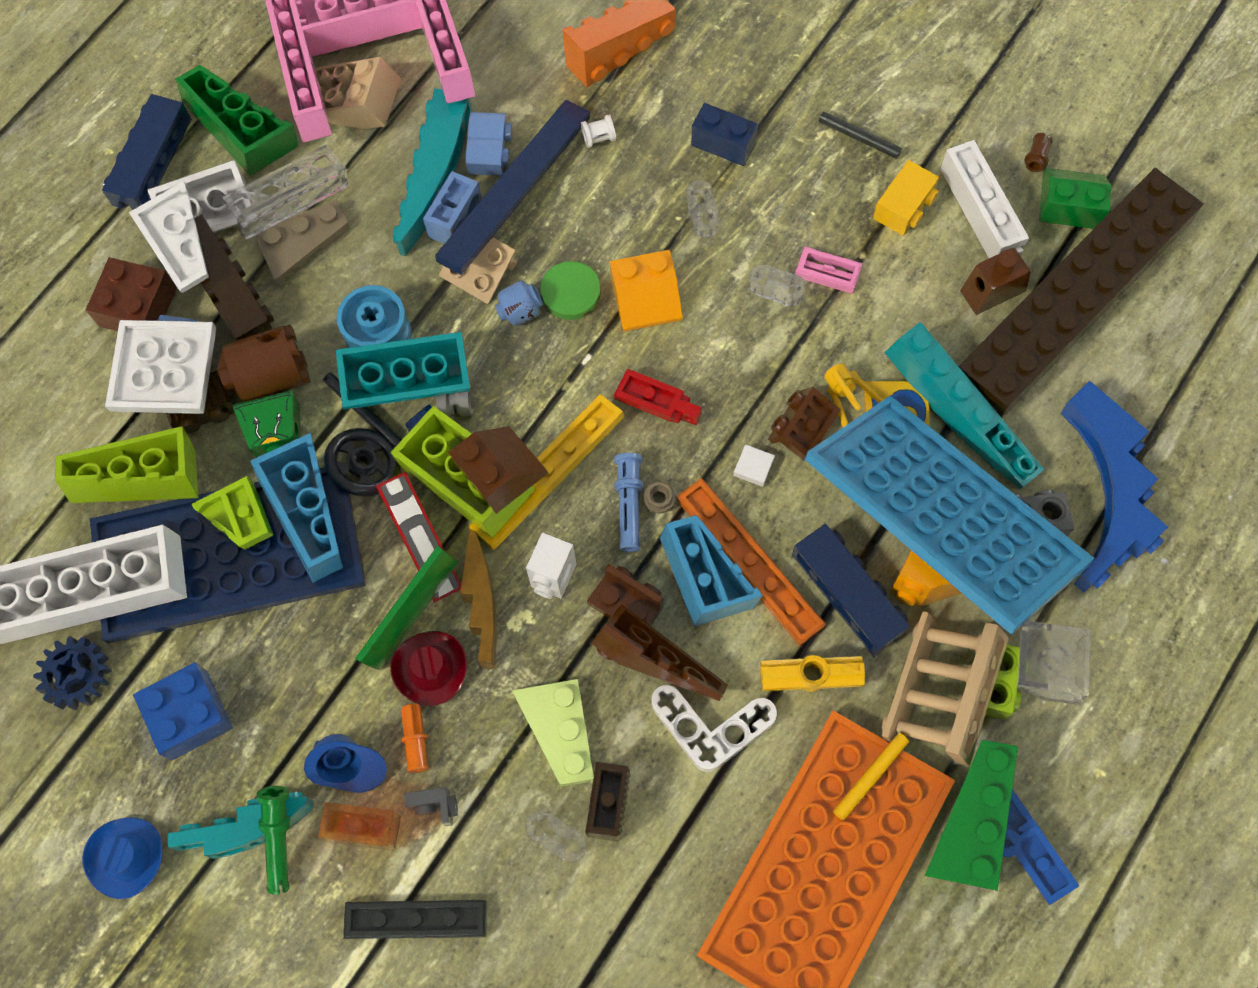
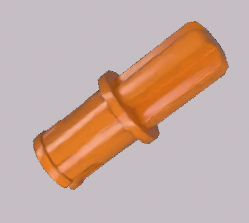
(414, 738)

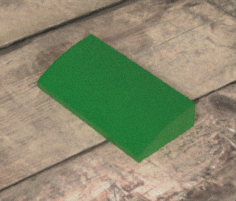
(407, 609)

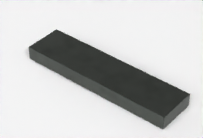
(415, 919)

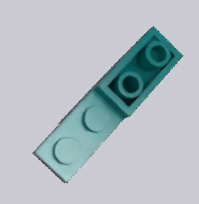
(233, 837)

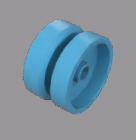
(372, 317)

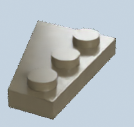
(298, 237)

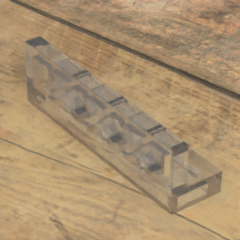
(292, 195)

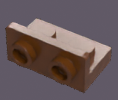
(804, 421)
(620, 588)

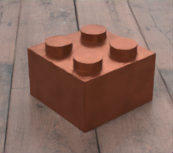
(130, 293)

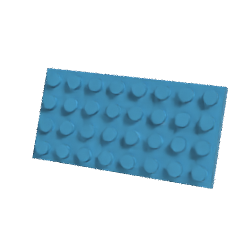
(950, 512)

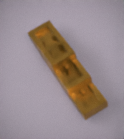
(478, 590)

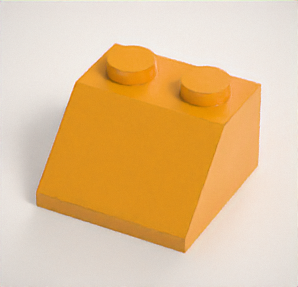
(646, 290)
(920, 583)

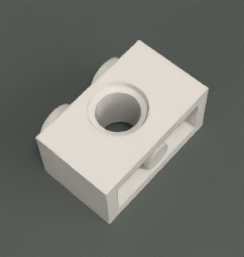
(551, 566)

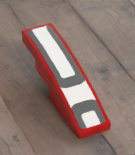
(414, 526)

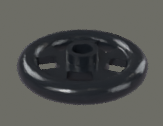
(374, 442)

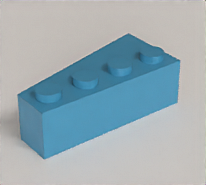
(298, 498)

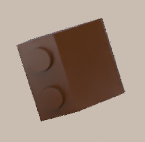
(497, 465)

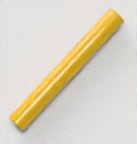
(871, 776)

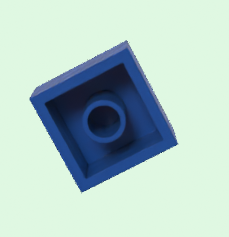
(182, 711)

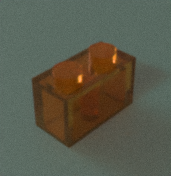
(359, 826)

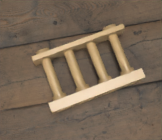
(969, 708)

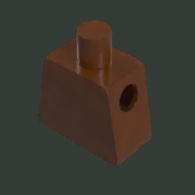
(1000, 277)

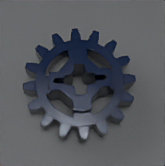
(67, 659)

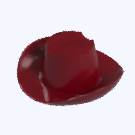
(429, 668)

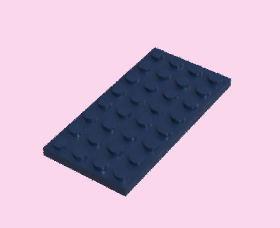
(225, 577)

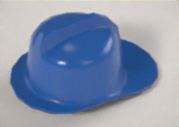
(344, 765)

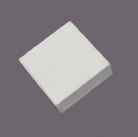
(754, 465)

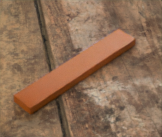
(759, 570)

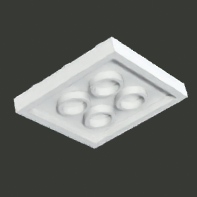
(161, 367)

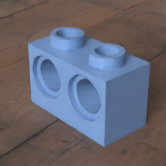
(451, 206)

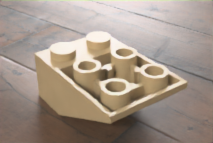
(358, 92)

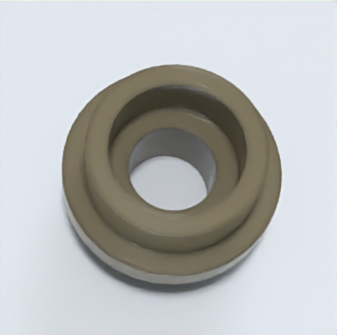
(659, 488)

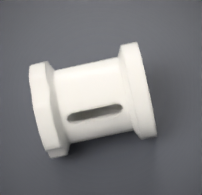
(598, 131)

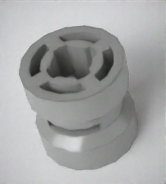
(455, 404)

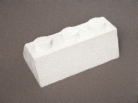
(206, 193)

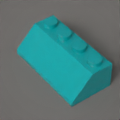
(402, 370)

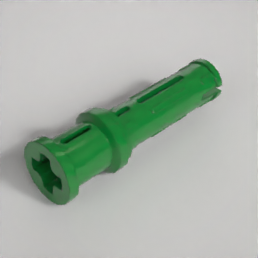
(274, 824)

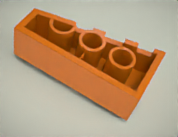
(615, 37)

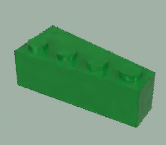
(237, 123)
(976, 829)

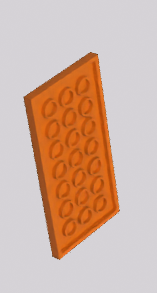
(822, 881)

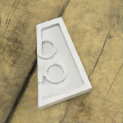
(173, 235)

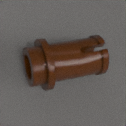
(1037, 158)

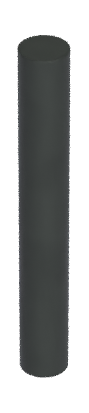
(860, 135)

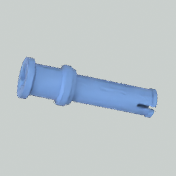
(628, 487)

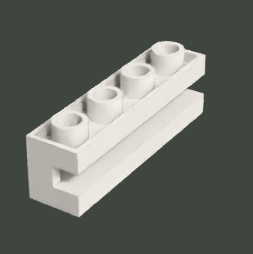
(982, 200)

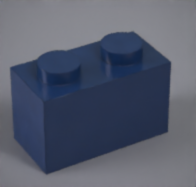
(724, 134)

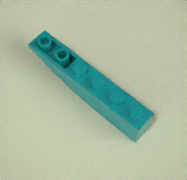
(437, 156)
(961, 405)

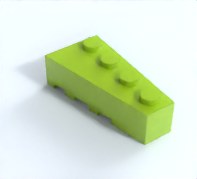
(131, 470)

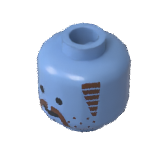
(519, 303)

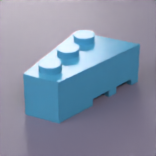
(704, 573)

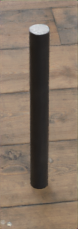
(365, 413)

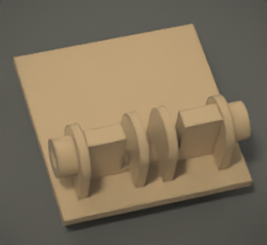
(485, 272)

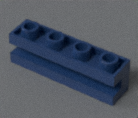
(147, 152)
(850, 589)

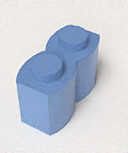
(487, 143)

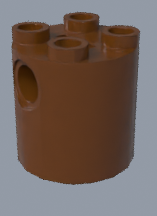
(263, 364)

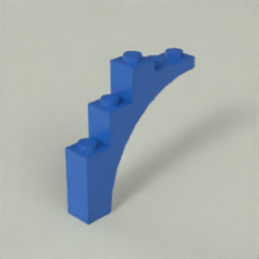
(1114, 442)

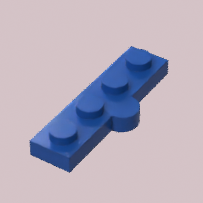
(1036, 854)

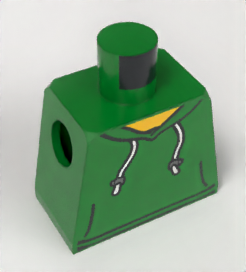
(269, 421)

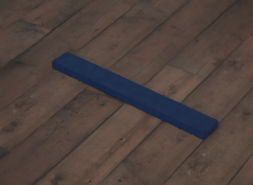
(512, 188)

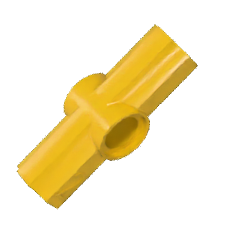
(834, 672)

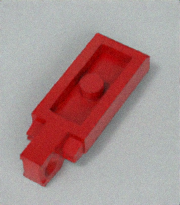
(656, 398)

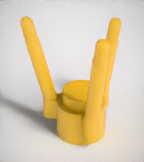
(842, 383)

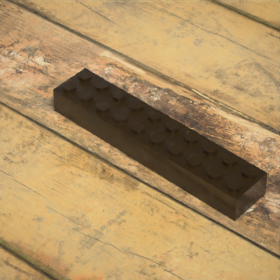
(1079, 290)

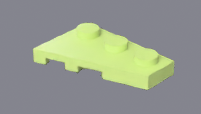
(560, 728)

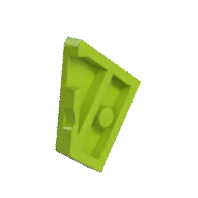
(237, 513)

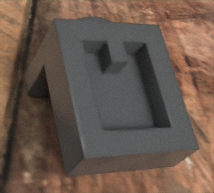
(426, 801)

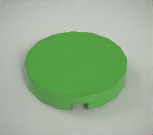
(570, 290)

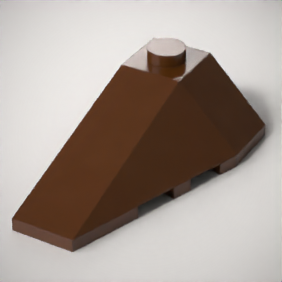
(644, 649)

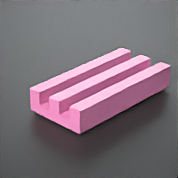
(827, 274)

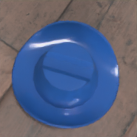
(122, 857)

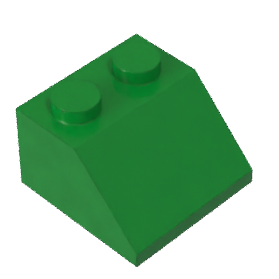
(1074, 198)

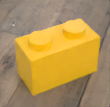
(906, 197)

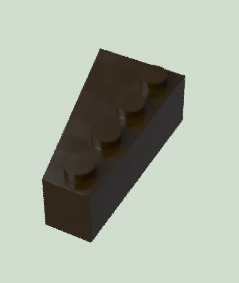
(227, 289)

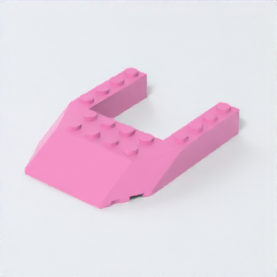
(324, 26)

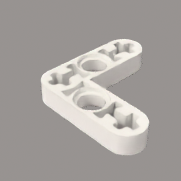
(715, 739)

